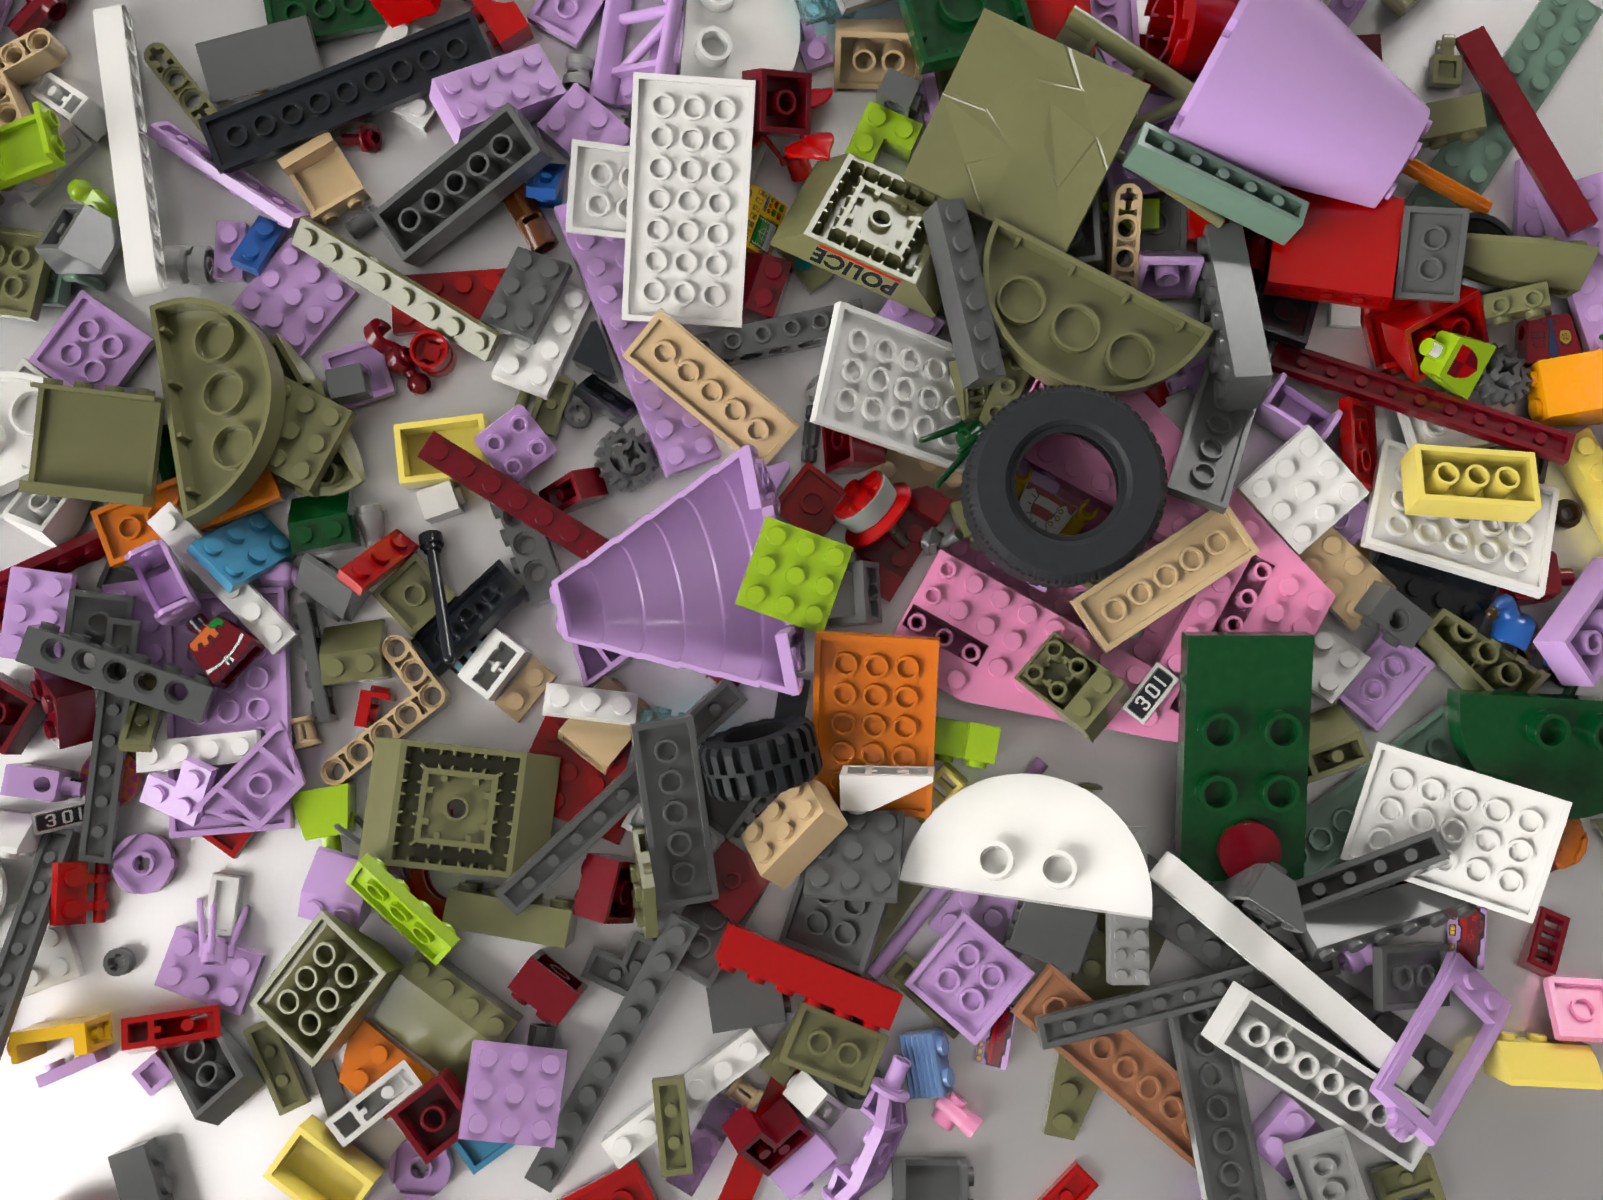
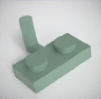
(59, 287)

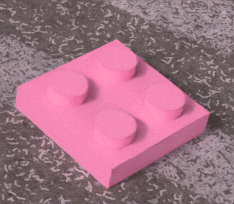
(1575, 1008)

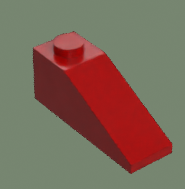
(170, 1029)

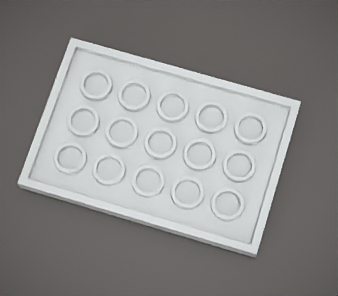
(888, 386)
(1483, 550)
(1493, 830)

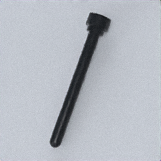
(431, 544)

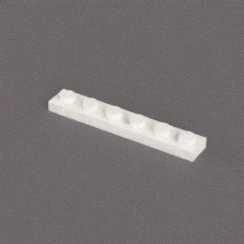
(244, 602)

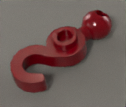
(396, 356)

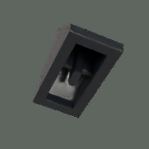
(594, 356)

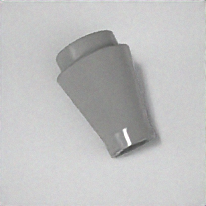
(370, 523)

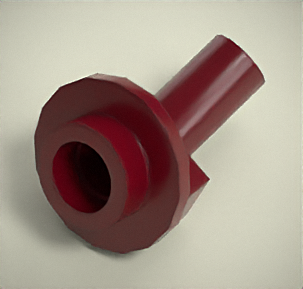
(368, 138)

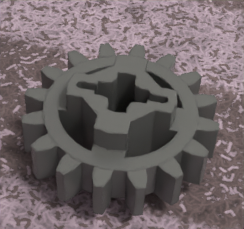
(1504, 378)
(620, 466)

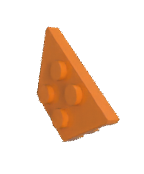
(371, 1055)

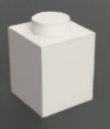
(441, 501)

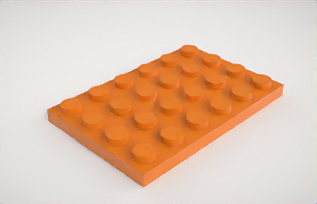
(876, 707)

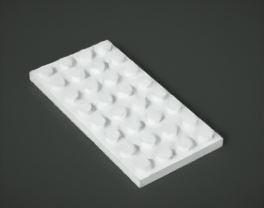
(688, 198)

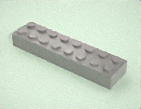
(1128, 938)

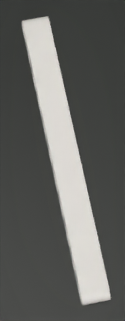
(129, 151)
(1279, 965)

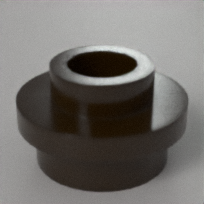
(1574, 514)

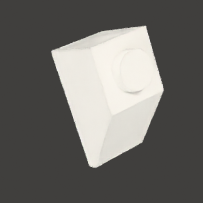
(814, 1100)

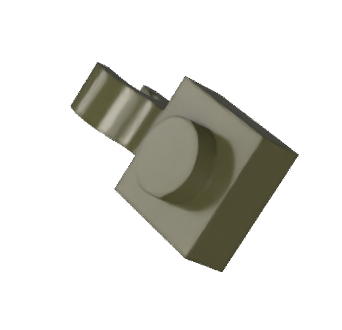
(1444, 66)

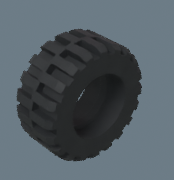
(760, 758)

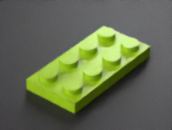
(401, 909)

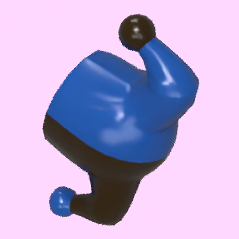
(1513, 626)

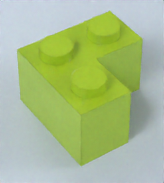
(886, 132)
(966, 741)

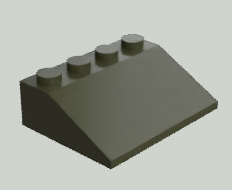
(325, 987)
(442, 1012)

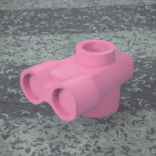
(952, 1112)

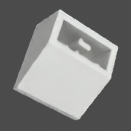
(17, 834)

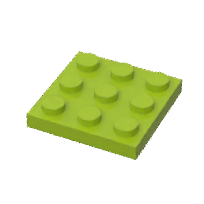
(794, 575)

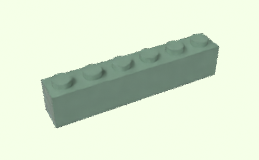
(1215, 184)

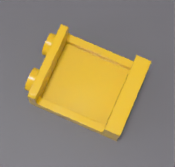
(88, 1035)

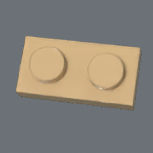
(525, 690)

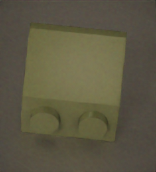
(353, 654)

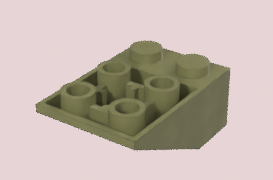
(1074, 686)

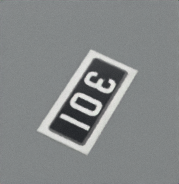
(1150, 693)
(58, 818)

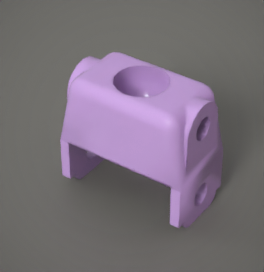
(1288, 411)
(164, 583)

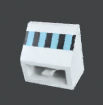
(491, 663)

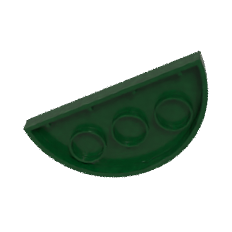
(1533, 742)

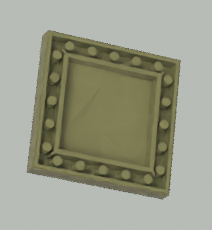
(1026, 131)

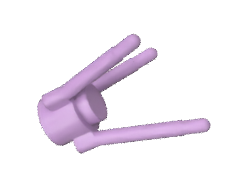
(213, 949)

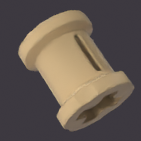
(298, 727)
(754, 1094)

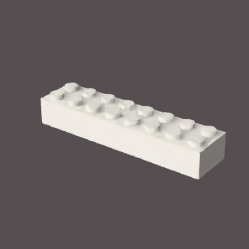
(1308, 1070)

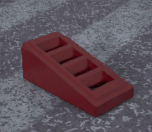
(1530, 947)

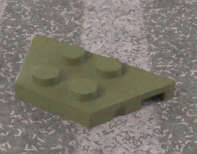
(643, 891)

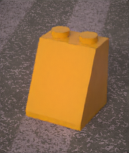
(1567, 390)

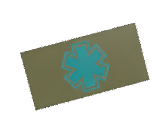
(808, 274)

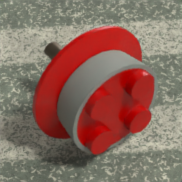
(872, 509)

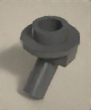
(935, 540)

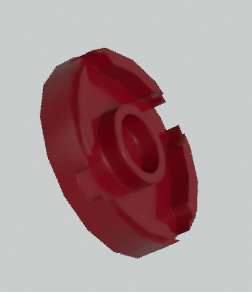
(1246, 845)

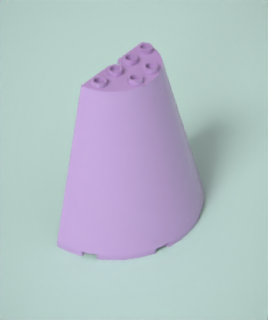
(1303, 104)

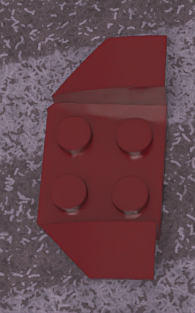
(923, 512)

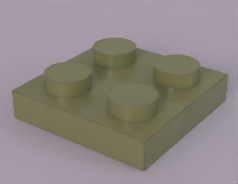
(410, 595)

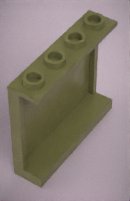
(95, 443)

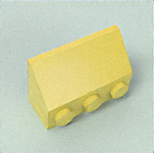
(1543, 1062)

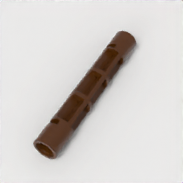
(531, 221)

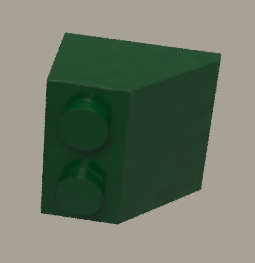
(323, 524)

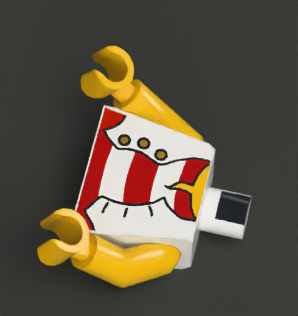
(1050, 510)

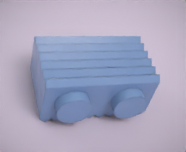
(930, 1068)

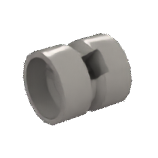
(189, 265)

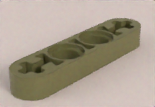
(183, 91)

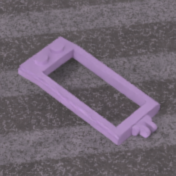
(1487, 1004)

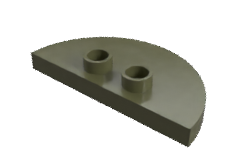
(1079, 323)
(220, 402)

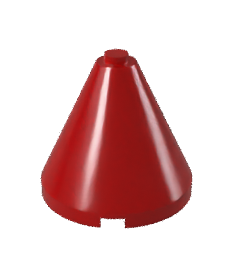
(1184, 32)

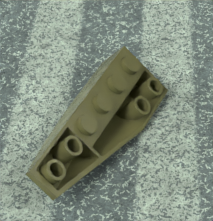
(1525, 261)
(1334, 743)

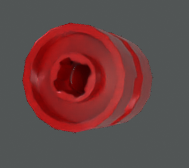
(432, 353)

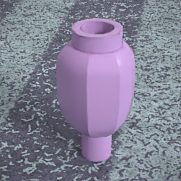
(281, 575)

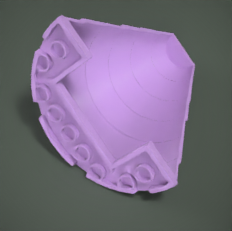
(674, 580)

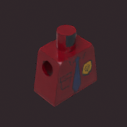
(1546, 338)

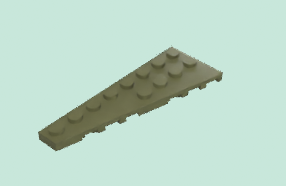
(1070, 1089)

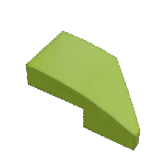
(1149, 217)

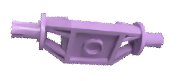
(888, 1111)

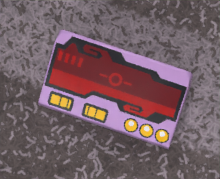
(1469, 937)
(996, 1043)

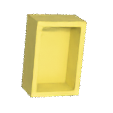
(413, 435)
(320, 1169)

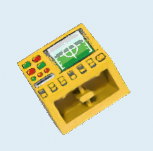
(764, 219)

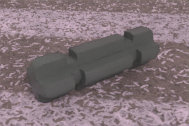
(810, 438)

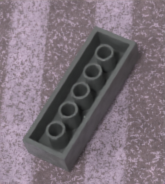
(462, 185)
(1232, 309)

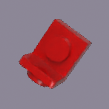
(368, 709)

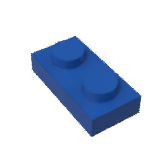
(258, 245)

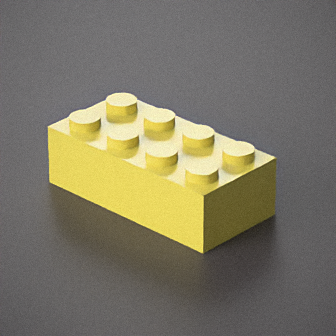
(1470, 483)

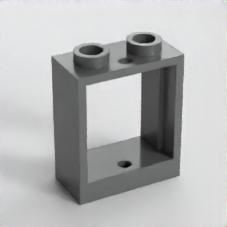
(866, 596)

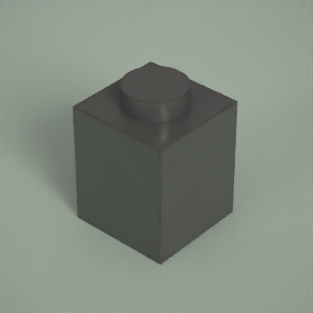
(348, 384)

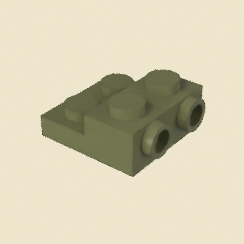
(1517, 303)

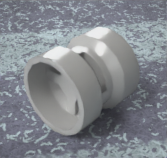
(578, 70)

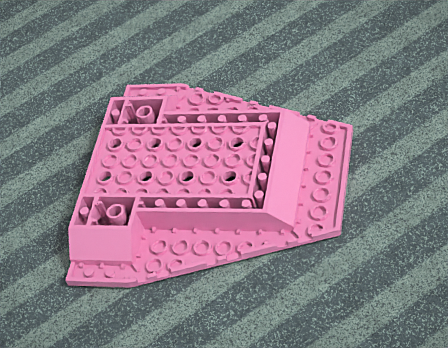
(997, 623)

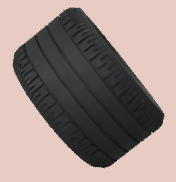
(1016, 541)

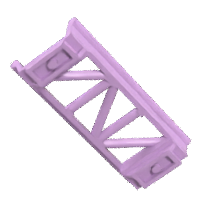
(614, 80)

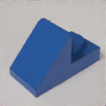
(547, 185)

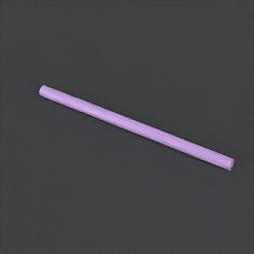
(923, 911)

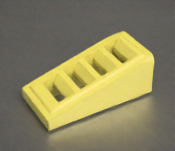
(952, 773)

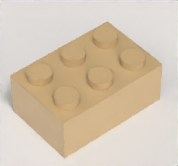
(793, 832)

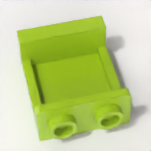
(30, 147)

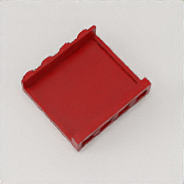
(1339, 253)

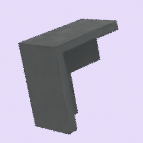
(616, 972)

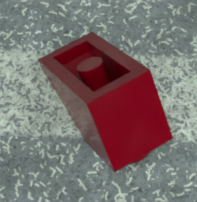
(576, 490)

